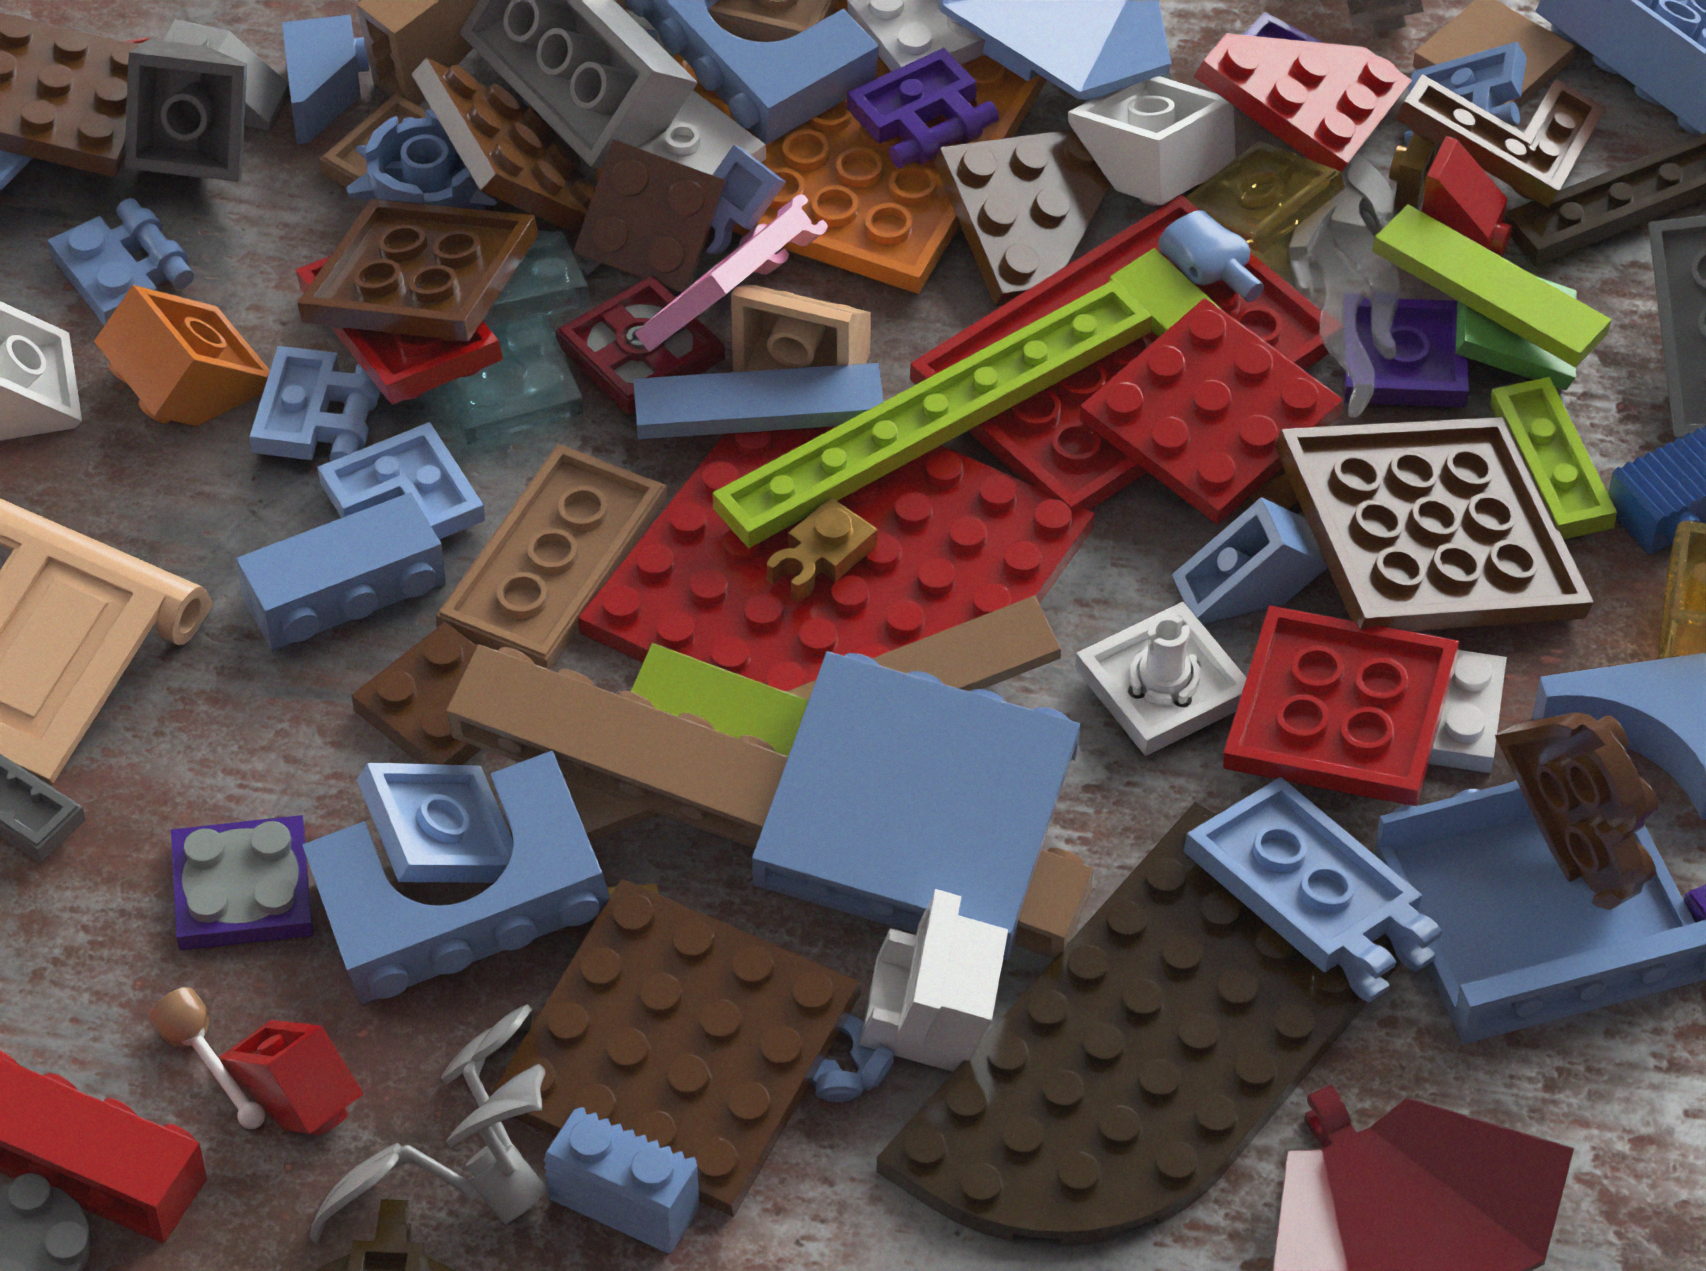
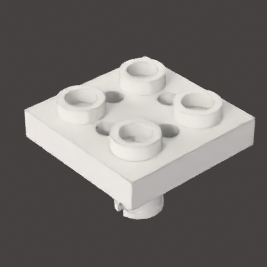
(1168, 662)

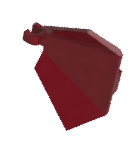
(1417, 1193)

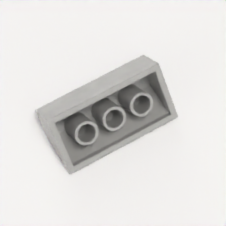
(582, 69)

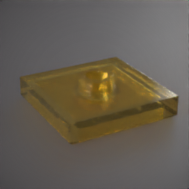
(1266, 194)

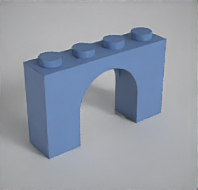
(767, 83)
(401, 942)

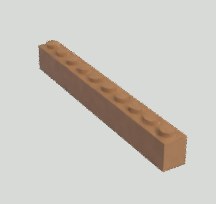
(683, 767)

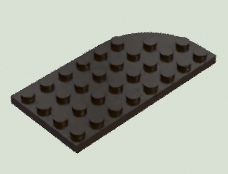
(1127, 1064)

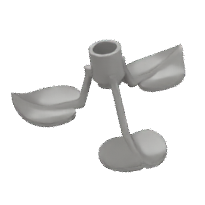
(498, 1168)

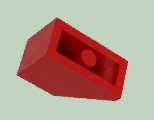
(1466, 198)
(294, 1075)

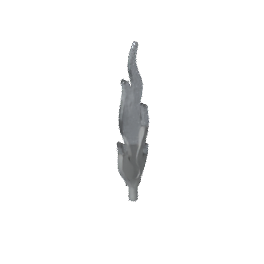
(1343, 252)

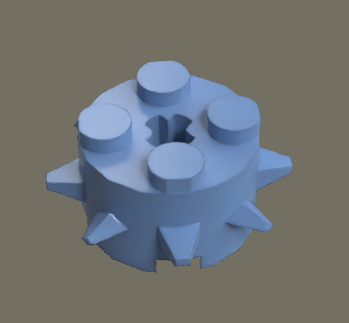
(416, 166)

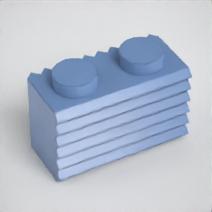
(622, 1180)

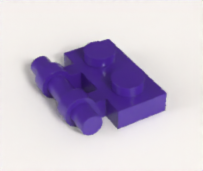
(916, 94)

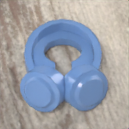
(872, 1065)

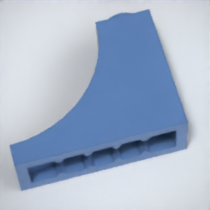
(1655, 703)

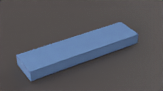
(755, 400)

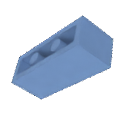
(341, 571)

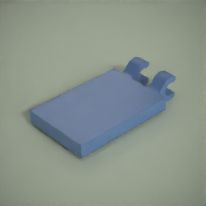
(1315, 885)

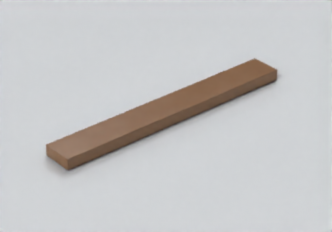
(960, 657)

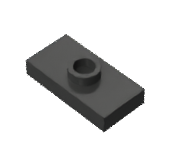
(34, 813)

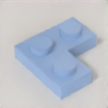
(401, 465)

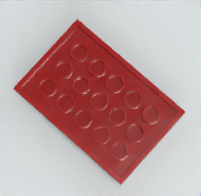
(1044, 433)

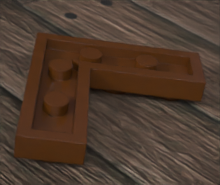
(1529, 161)

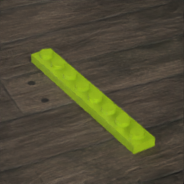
(931, 413)

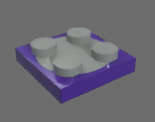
(241, 882)

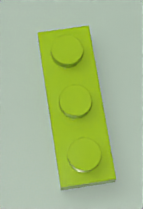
(1555, 456)

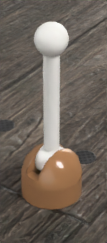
(183, 1022)

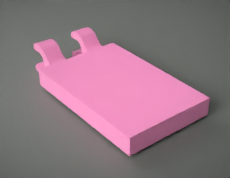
(754, 253)

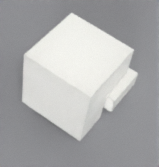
(935, 987)

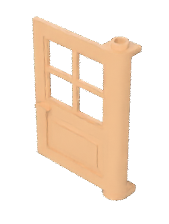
(71, 629)

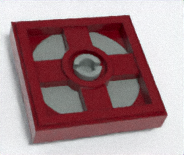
(613, 356)

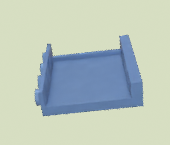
(911, 794)
(1520, 935)

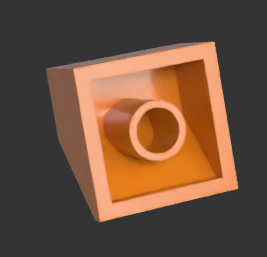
(180, 357)

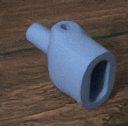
(1210, 254)

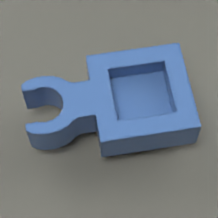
(745, 197)

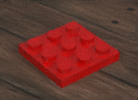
(1208, 409)
(1341, 705)

